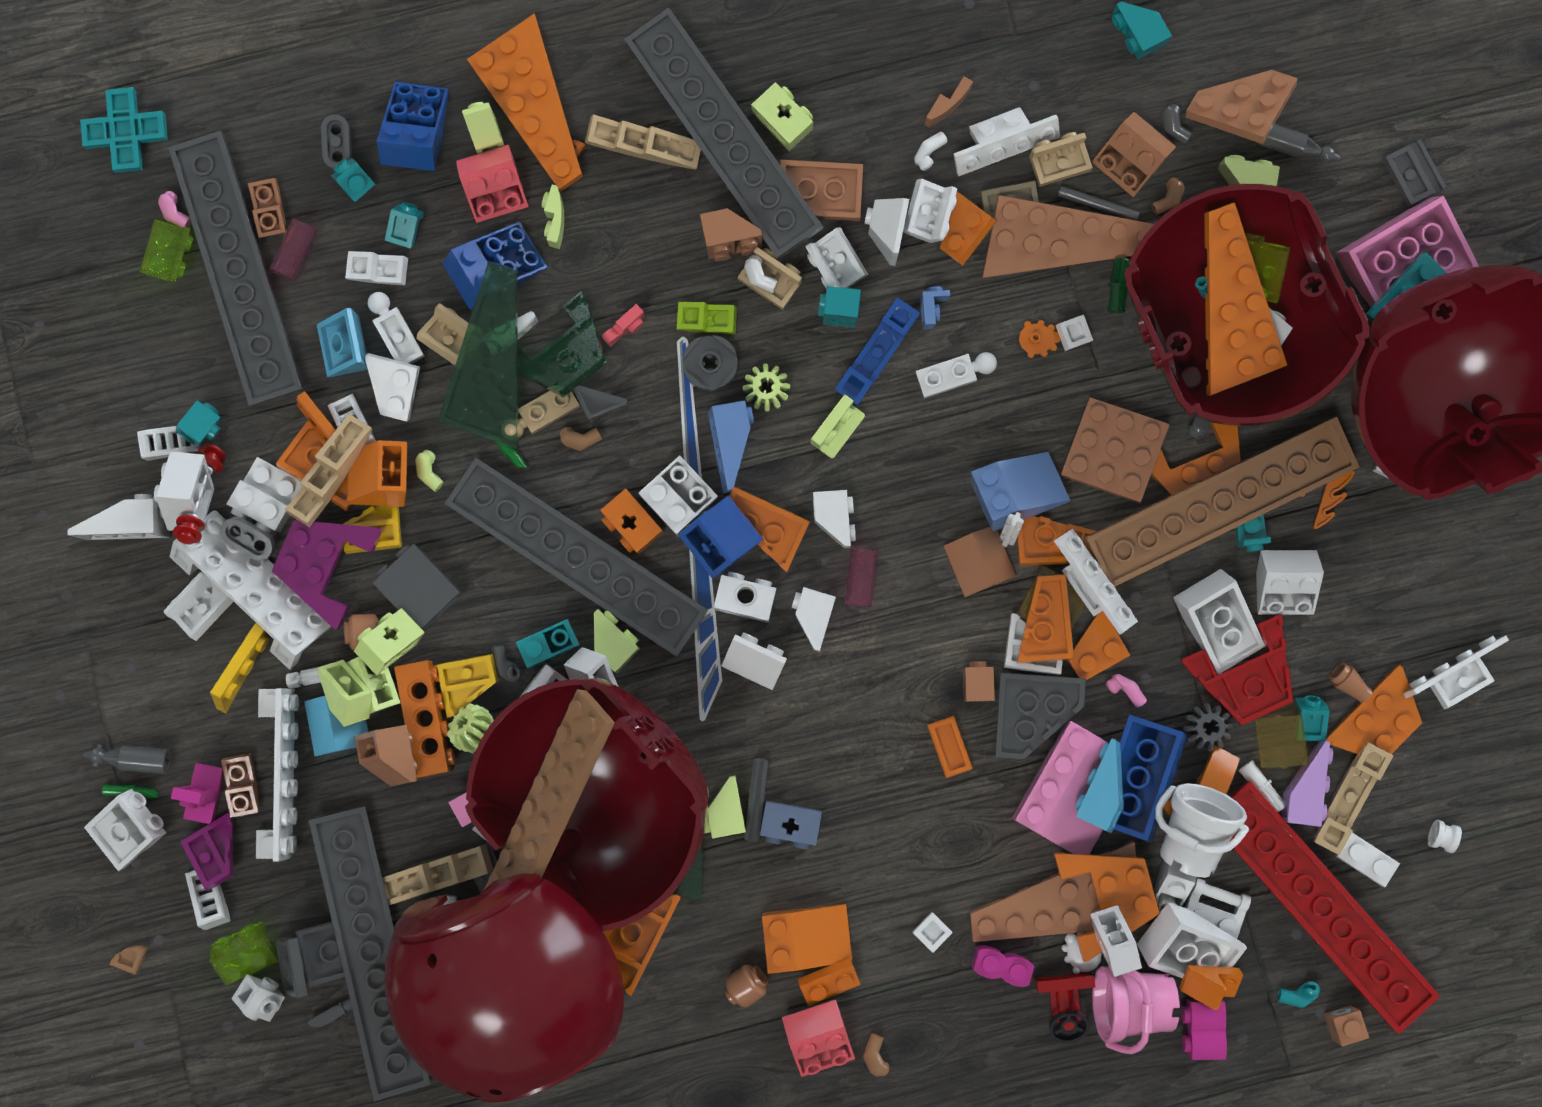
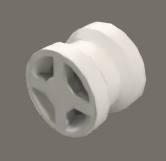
(1444, 836)

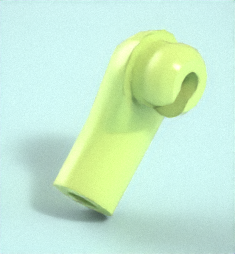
(424, 470)

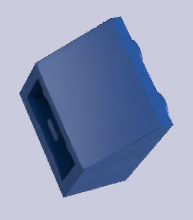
(720, 537)

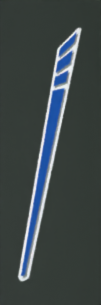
(706, 637)

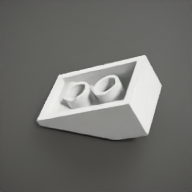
(125, 520)
(1220, 620)
(1184, 939)

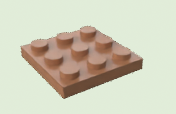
(1115, 450)

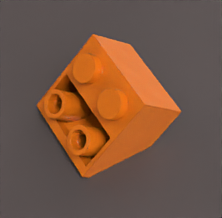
(379, 475)

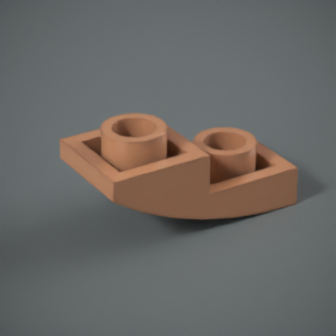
(268, 207)
(241, 785)

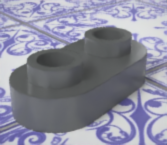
(335, 144)
(247, 540)

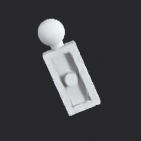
(394, 330)
(954, 373)

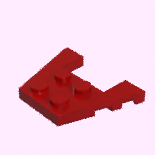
(1252, 686)

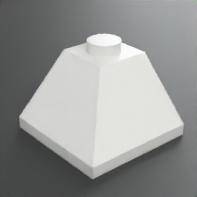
(887, 225)

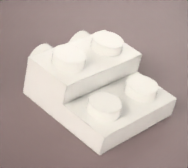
(264, 496)
(125, 828)

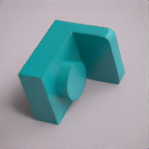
(352, 178)
(403, 224)
(1252, 535)
(1315, 717)

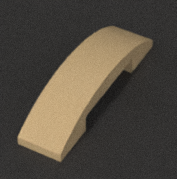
(1350, 796)

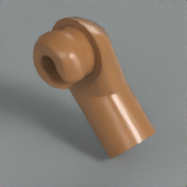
(1173, 197)
(873, 1058)

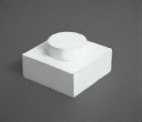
(1074, 332)
(932, 932)

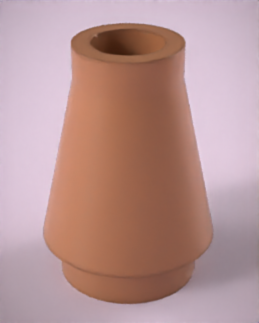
(1349, 681)

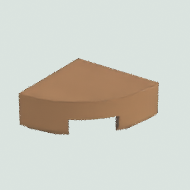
(130, 959)

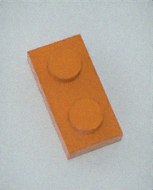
(828, 981)

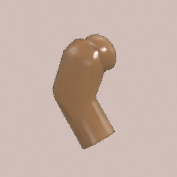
(577, 440)

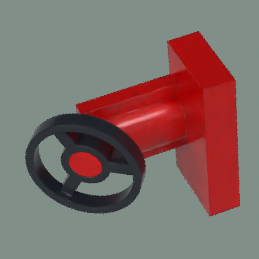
(1066, 1003)

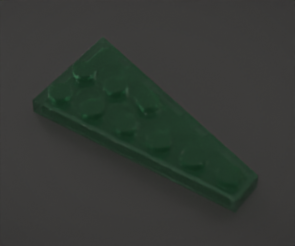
(485, 377)

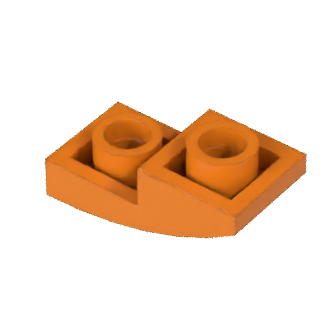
(1218, 770)

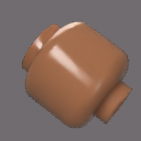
(356, 625)
(746, 985)

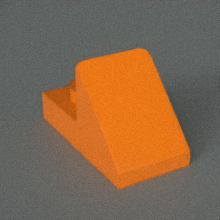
(1211, 983)

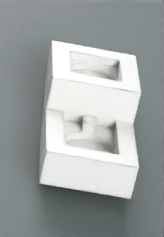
(376, 268)

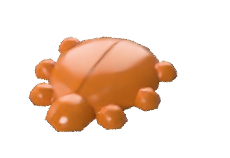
(1038, 338)

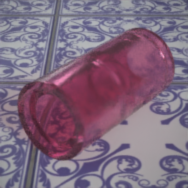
(293, 249)
(861, 577)

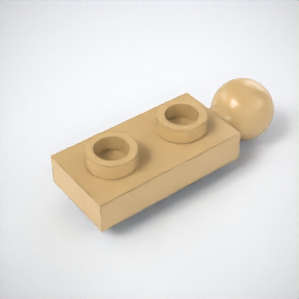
(543, 412)

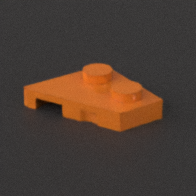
(966, 229)
(1097, 648)

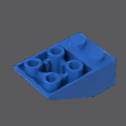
(413, 126)
(505, 246)

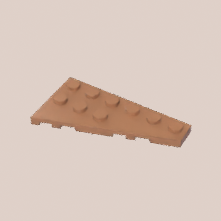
(1051, 236)
(1043, 908)

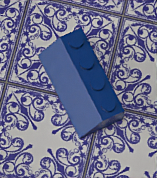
(1148, 769)

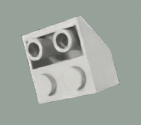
(678, 495)
(1288, 582)
(754, 661)

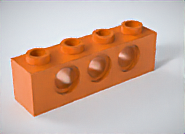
(407, 678)

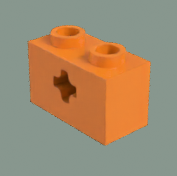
(626, 506)

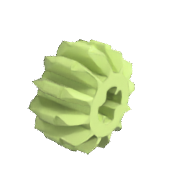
(776, 389)
(469, 727)

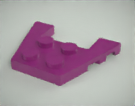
(311, 557)

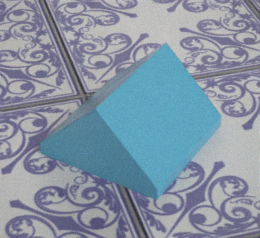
(342, 343)
(326, 730)

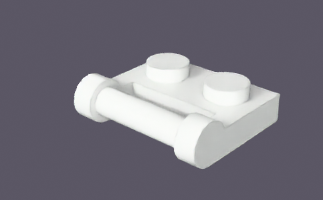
(1224, 920)

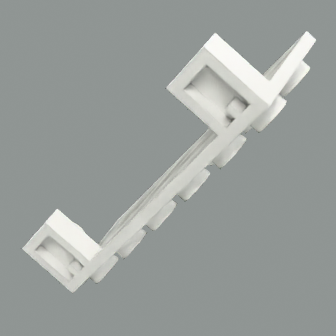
(254, 590)
(280, 843)

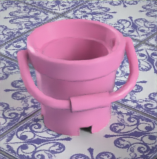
(1133, 1006)

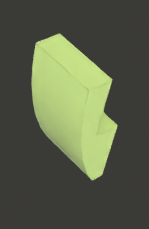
(554, 209)

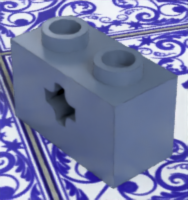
(806, 818)

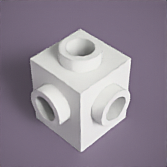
(258, 998)

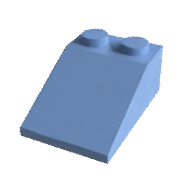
(729, 431)
(1018, 485)

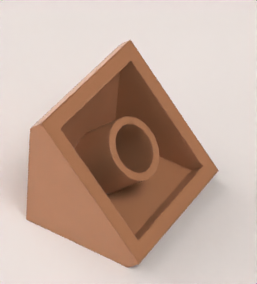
(979, 561)

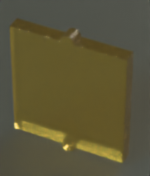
(1281, 741)

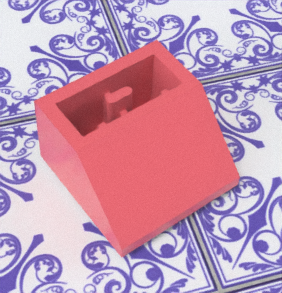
(492, 183)
(818, 1038)

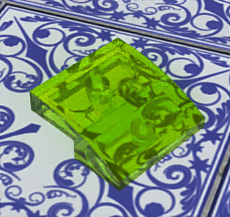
(1270, 265)

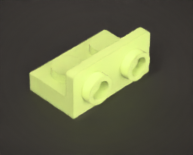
(837, 427)

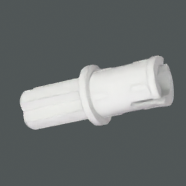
(1255, 776)

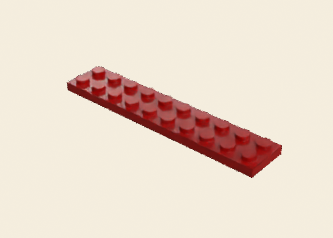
(1330, 914)

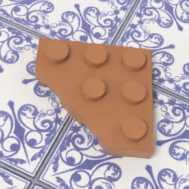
(1244, 105)

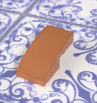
(944, 106)

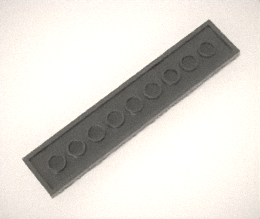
(723, 133)
(236, 269)
(576, 557)
(363, 937)

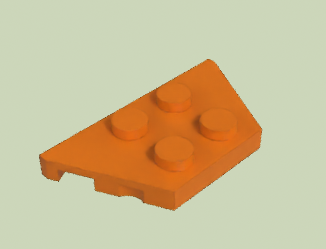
(1382, 719)
(637, 941)

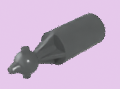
(1297, 144)
(132, 758)

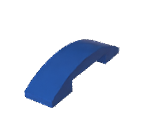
(877, 351)

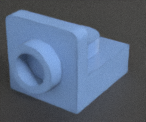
(929, 310)

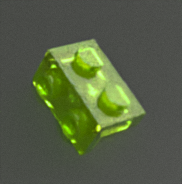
(165, 251)
(242, 953)

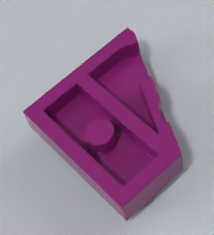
(212, 851)

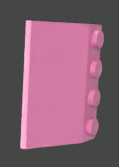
(1386, 252)
(1057, 786)

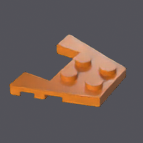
(1201, 468)
(1116, 882)

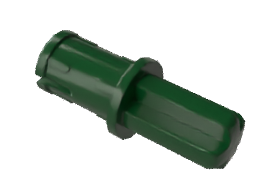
(1118, 286)

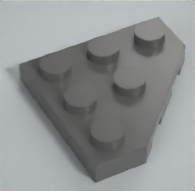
(1033, 710)

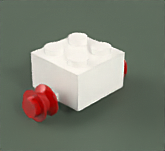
(187, 491)

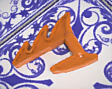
(1328, 500)

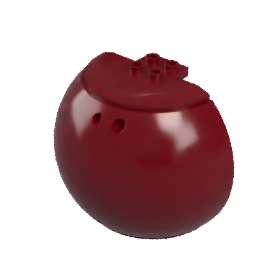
(1313, 299)
(1455, 382)
(635, 818)
(503, 989)

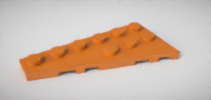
(523, 86)
(1237, 314)

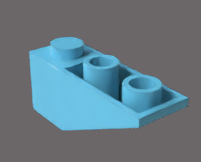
(1105, 794)

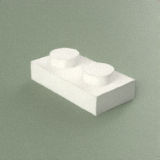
(1368, 860)

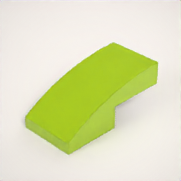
(706, 318)

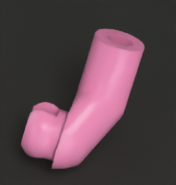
(167, 204)
(1129, 687)

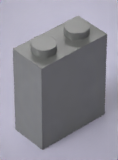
(417, 586)

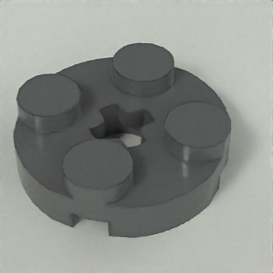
(709, 347)

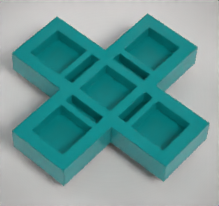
(124, 130)

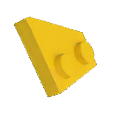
(381, 517)
(465, 681)

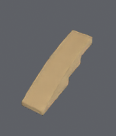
(643, 142)
(330, 470)
(437, 874)

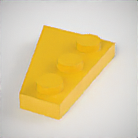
(238, 668)

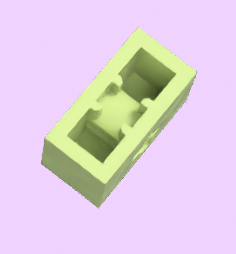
(786, 130)
(388, 641)
(382, 686)

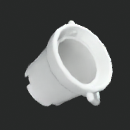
(1199, 827)

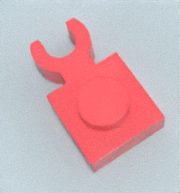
(629, 322)

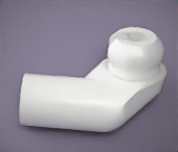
(927, 147)
(756, 276)

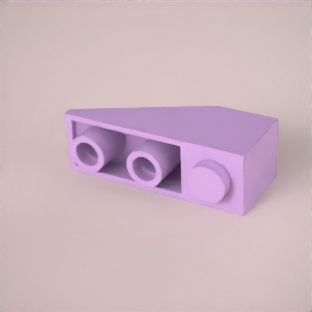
(1307, 789)

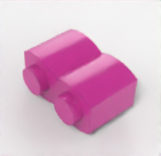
(1009, 966)
(1205, 1031)

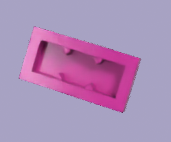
(202, 795)

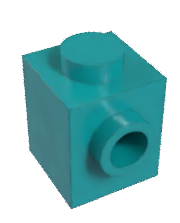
(199, 424)

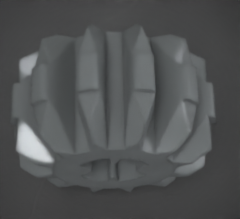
(1203, 716)

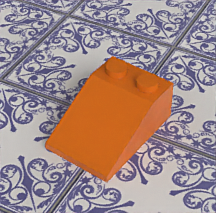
(806, 937)

